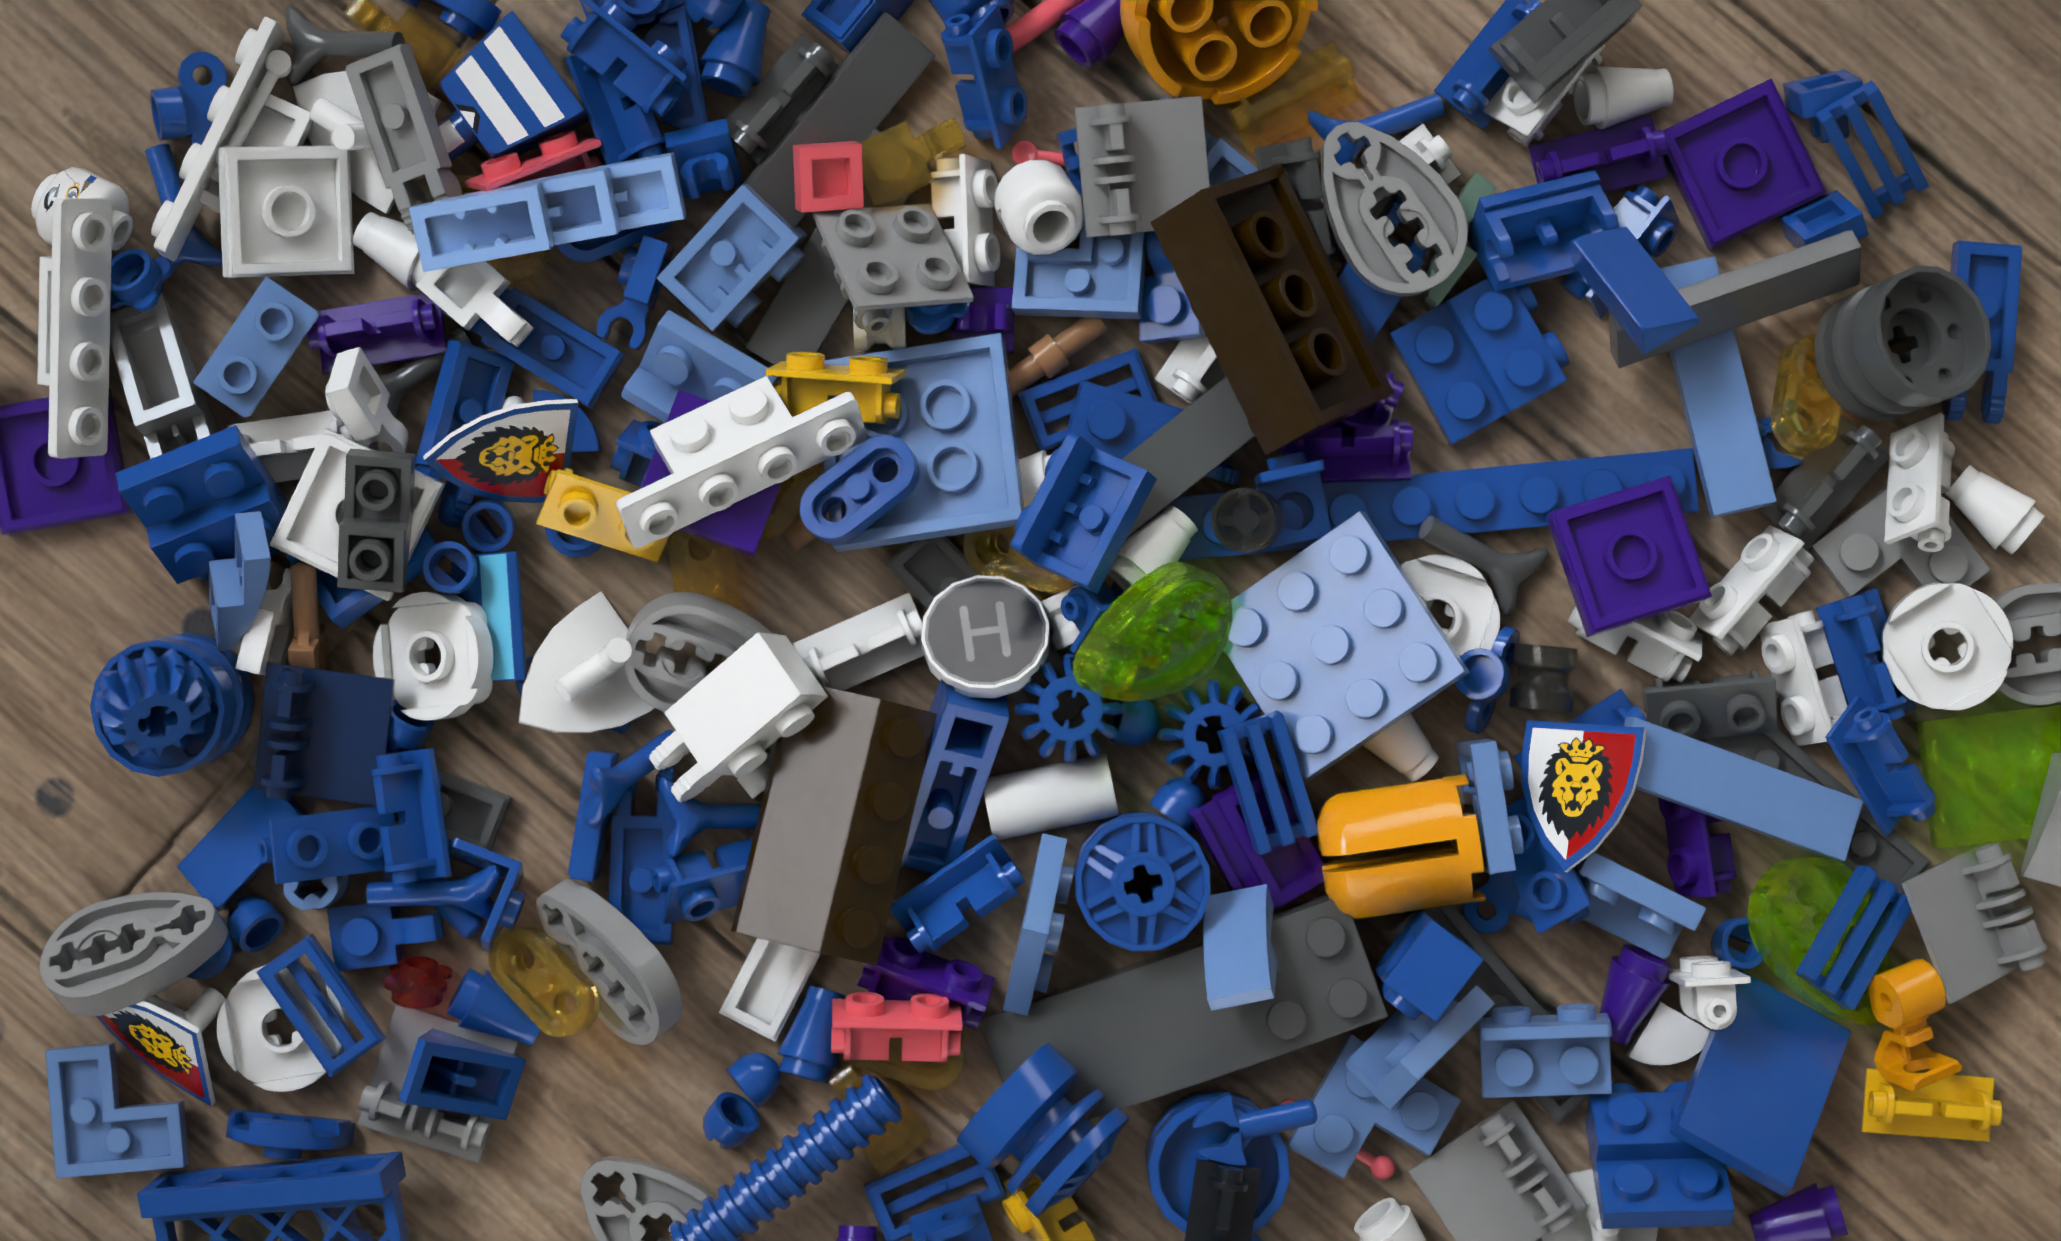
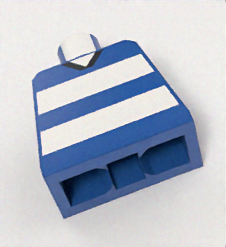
(506, 95)

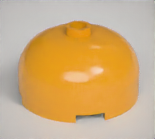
(1215, 45)

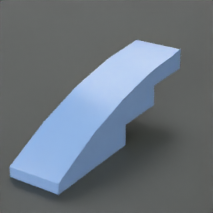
(547, 212)

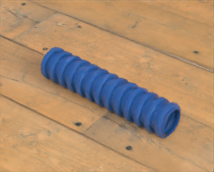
(793, 1165)

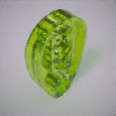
(1134, 661)
(1782, 940)

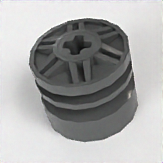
(1902, 344)

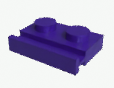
(1285, 870)

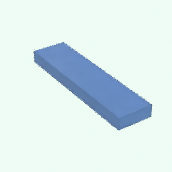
(1720, 412)
(1746, 792)

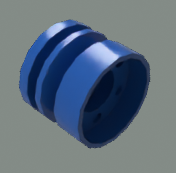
(225, 724)
(1108, 862)
(1043, 1130)

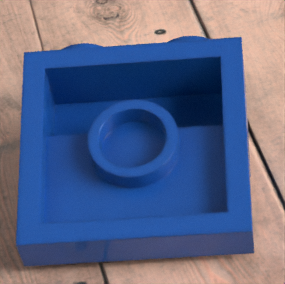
(1479, 357)
(192, 501)
(1647, 1173)

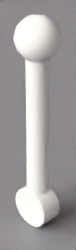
(278, 66)

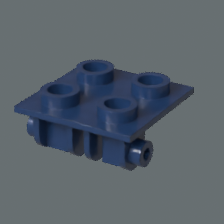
(322, 733)

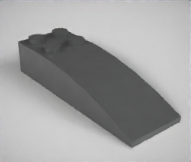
(1151, 1022)

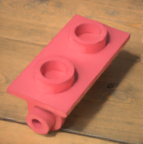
(558, 155)
(866, 1022)

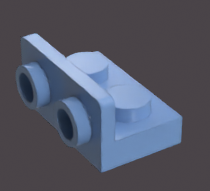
(733, 259)
(257, 347)
(687, 360)
(1635, 906)
(1409, 1048)
(1545, 1052)

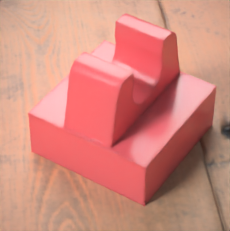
(828, 176)

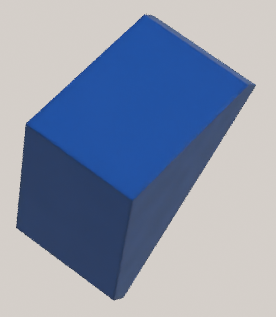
(461, 1076)

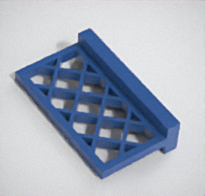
(279, 1187)

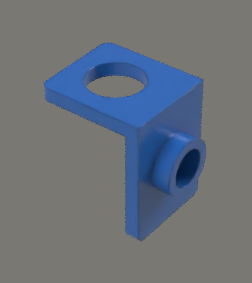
(1294, 474)
(509, 901)

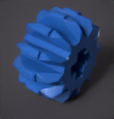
(152, 702)
(1048, 703)
(1198, 749)

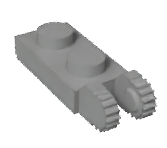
(402, 127)

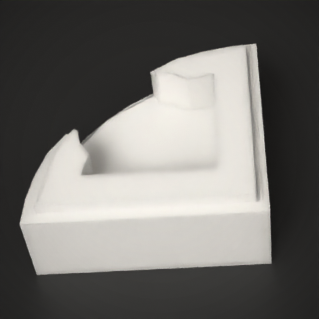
(1667, 1037)

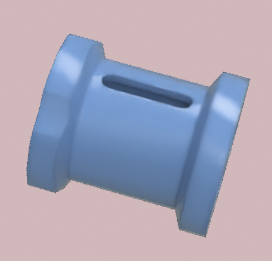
(301, 898)

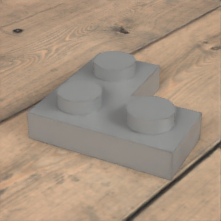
(1856, 552)

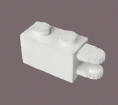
(739, 713)

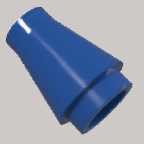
(736, 52)
(488, 1009)
(808, 1041)

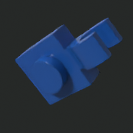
(640, 275)
(1165, 306)
(374, 935)

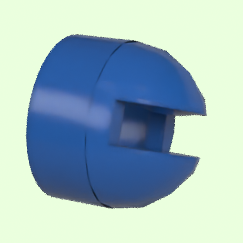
(715, 11)
(479, 532)
(442, 580)
(1137, 723)
(406, 732)
(1176, 799)
(254, 923)
(1736, 929)
(756, 1076)
(736, 1109)

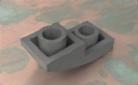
(376, 520)

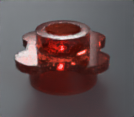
(417, 982)

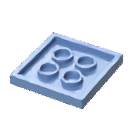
(964, 438)
(1339, 644)

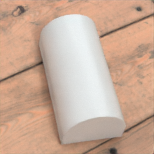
(1050, 797)

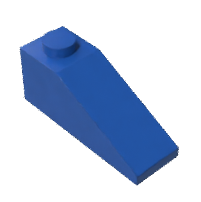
(953, 776)

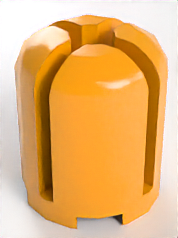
(1395, 819)

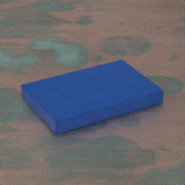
(1762, 1085)

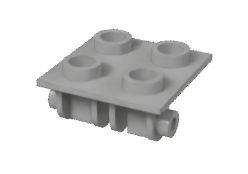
(1139, 161)
(890, 261)
(1972, 920)
(435, 1128)
(1498, 1182)

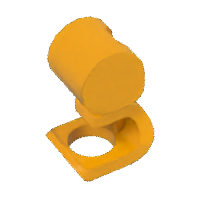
(1903, 1002)

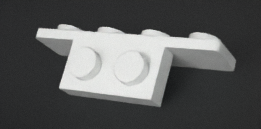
(276, 125)
(76, 326)
(732, 453)

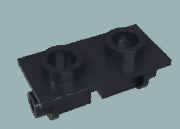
(1222, 1202)

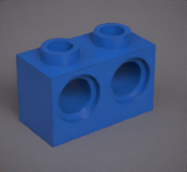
(1425, 967)

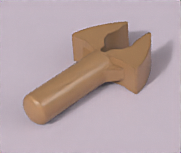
(309, 638)

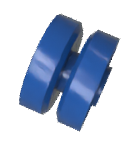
(1174, 1152)

